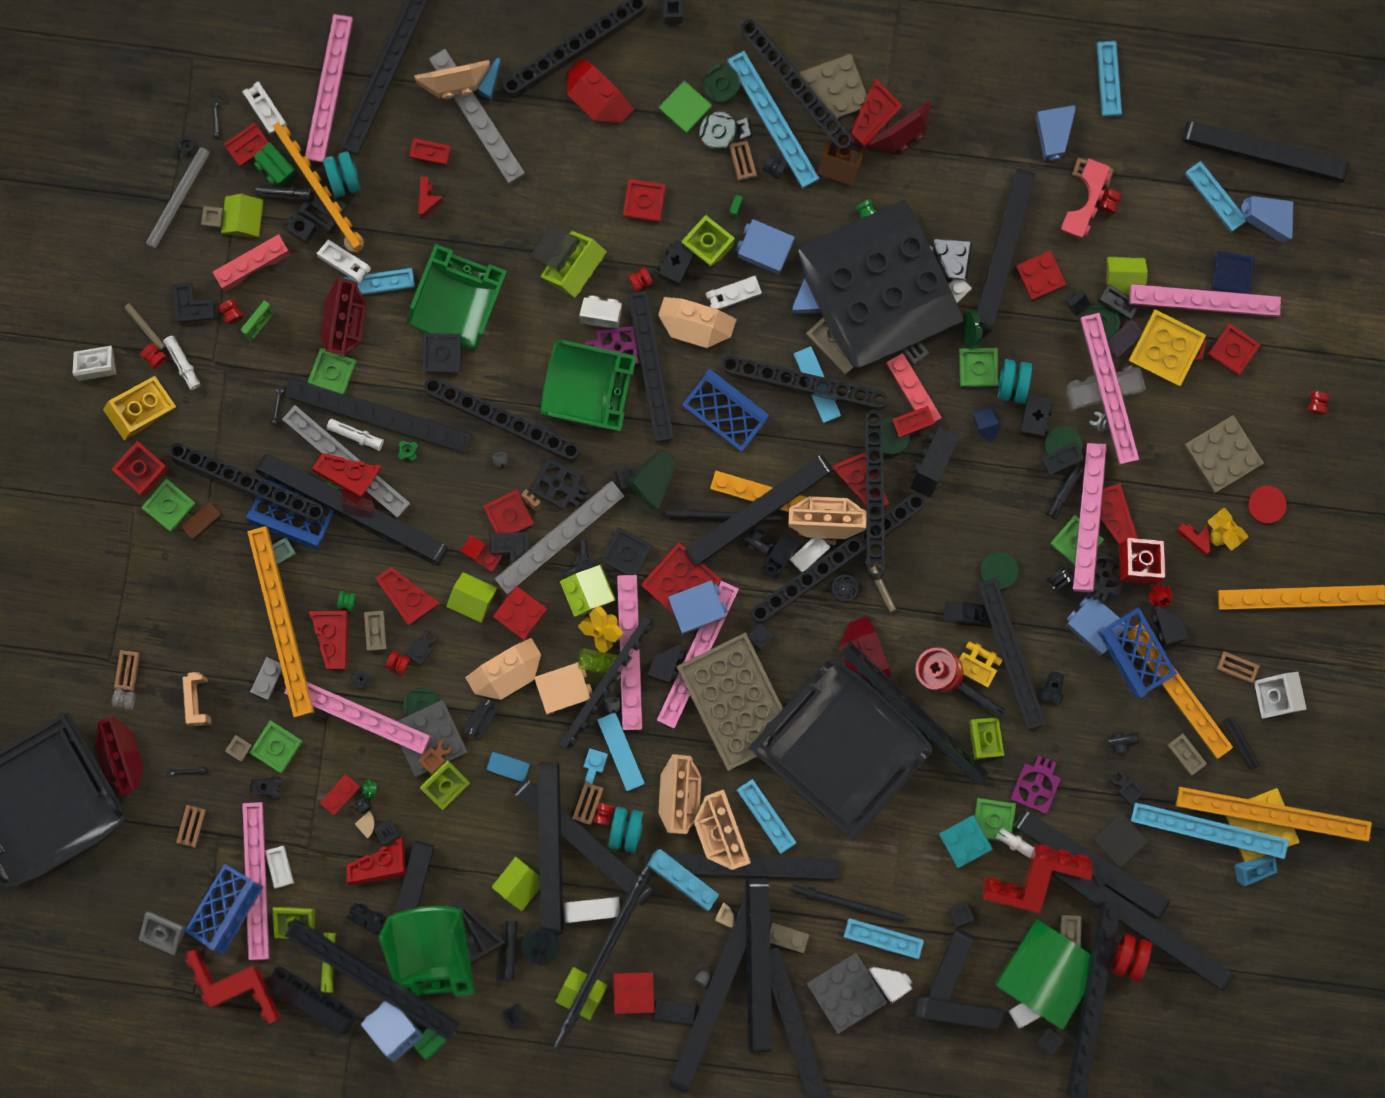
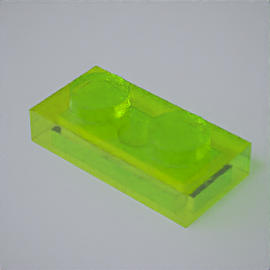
(595, 660)

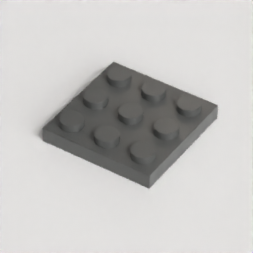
(439, 724)
(846, 993)

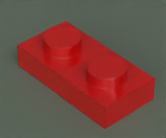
(430, 152)
(913, 421)
(340, 795)

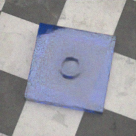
(1233, 272)

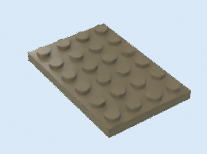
(731, 697)

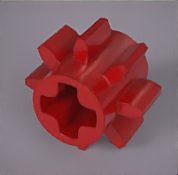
(1160, 596)

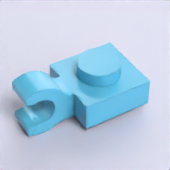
(595, 763)

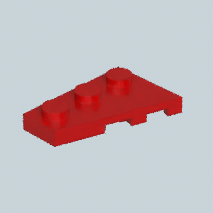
(874, 113)
(347, 474)
(854, 475)
(1116, 514)
(406, 596)
(332, 634)
(382, 865)

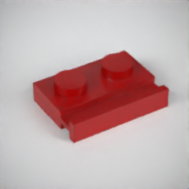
(246, 144)

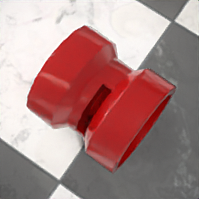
(1110, 201)
(636, 281)
(230, 311)
(153, 356)
(1318, 403)
(399, 665)
(605, 810)

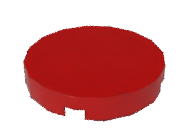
(1267, 504)

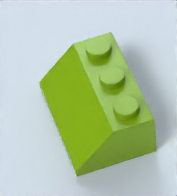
(577, 268)

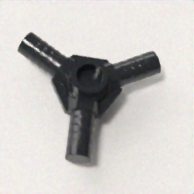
(582, 562)

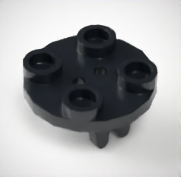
(540, 946)

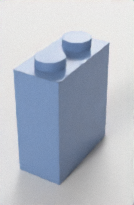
(765, 246)
(697, 607)
(1089, 620)
(391, 1030)

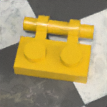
(977, 670)

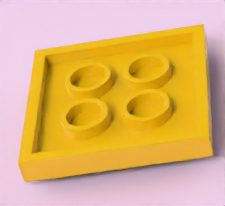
(1167, 347)
(1272, 797)

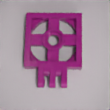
(601, 334)
(1042, 771)

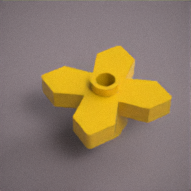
(1225, 530)
(602, 627)

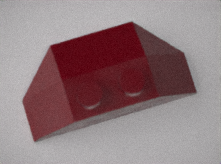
(902, 133)
(343, 317)
(864, 636)
(118, 755)

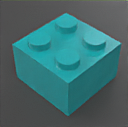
(966, 841)

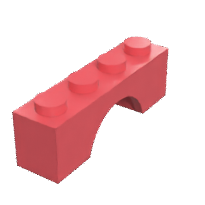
(1094, 177)
(237, 270)

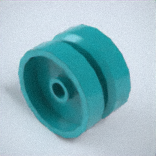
(342, 174)
(1010, 381)
(627, 830)

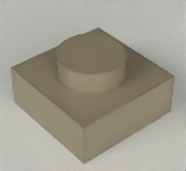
(212, 217)
(238, 748)

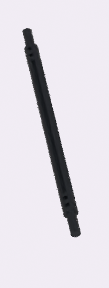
(605, 951)

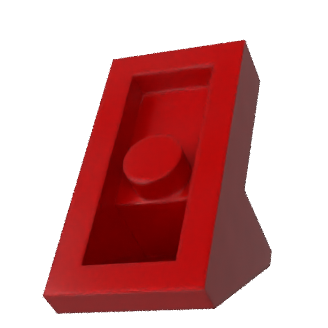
(426, 202)
(1199, 542)
(481, 553)

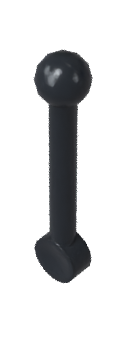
(215, 104)
(280, 391)
(171, 772)

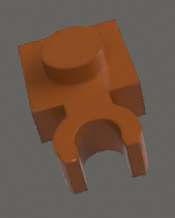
(433, 758)

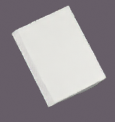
(93, 363)

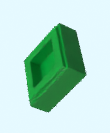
(735, 206)

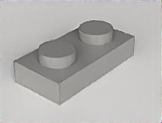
(267, 678)

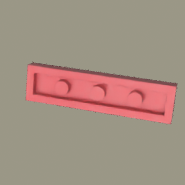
(911, 385)

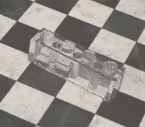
(1087, 392)

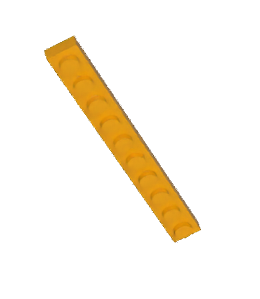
(1301, 597)
(280, 621)
(1273, 814)

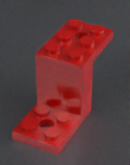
(1037, 878)
(232, 986)

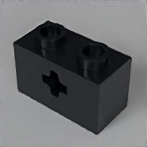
(676, 273)
(1033, 405)

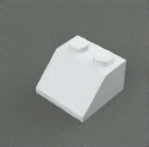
(600, 312)
(1280, 695)
(891, 982)

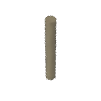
(144, 326)
(883, 591)

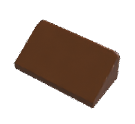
(202, 521)

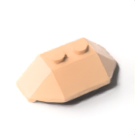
(454, 80)
(695, 322)
(827, 517)
(506, 671)
(679, 794)
(720, 833)

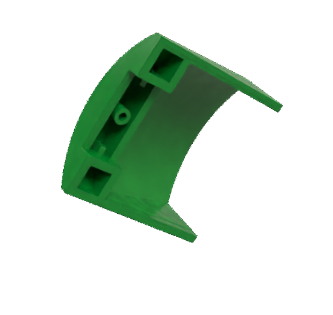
(455, 297)
(587, 384)
(428, 950)
(1046, 974)

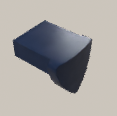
(987, 423)

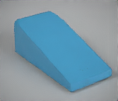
(488, 84)
(508, 766)
(1255, 870)

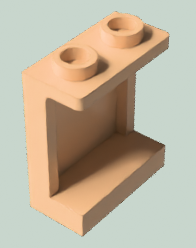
(563, 688)
(192, 714)

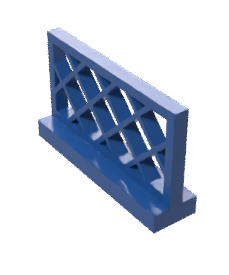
(737, 397)
(285, 530)
(1125, 664)
(233, 915)

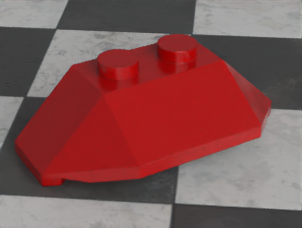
(596, 94)

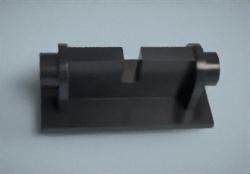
(481, 718)
(360, 913)

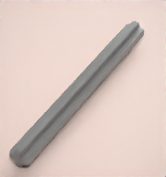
(177, 197)

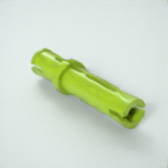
(327, 970)

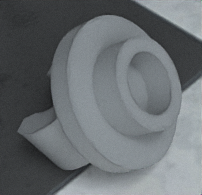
(1102, 423)

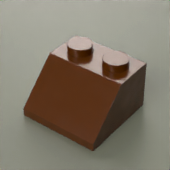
(841, 164)

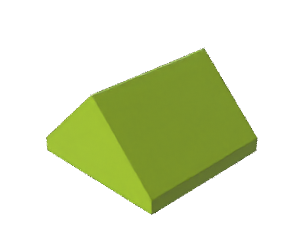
(242, 215)
(1125, 272)
(471, 597)
(986, 738)
(445, 785)
(518, 884)
(284, 916)
(571, 988)

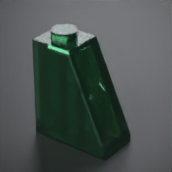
(653, 478)

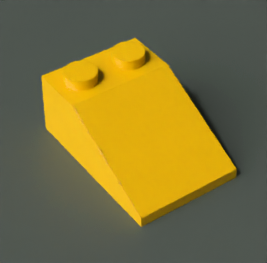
(138, 407)

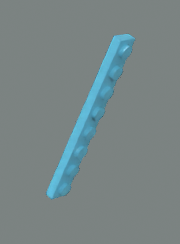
(773, 120)
(1209, 830)

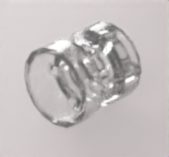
(123, 699)

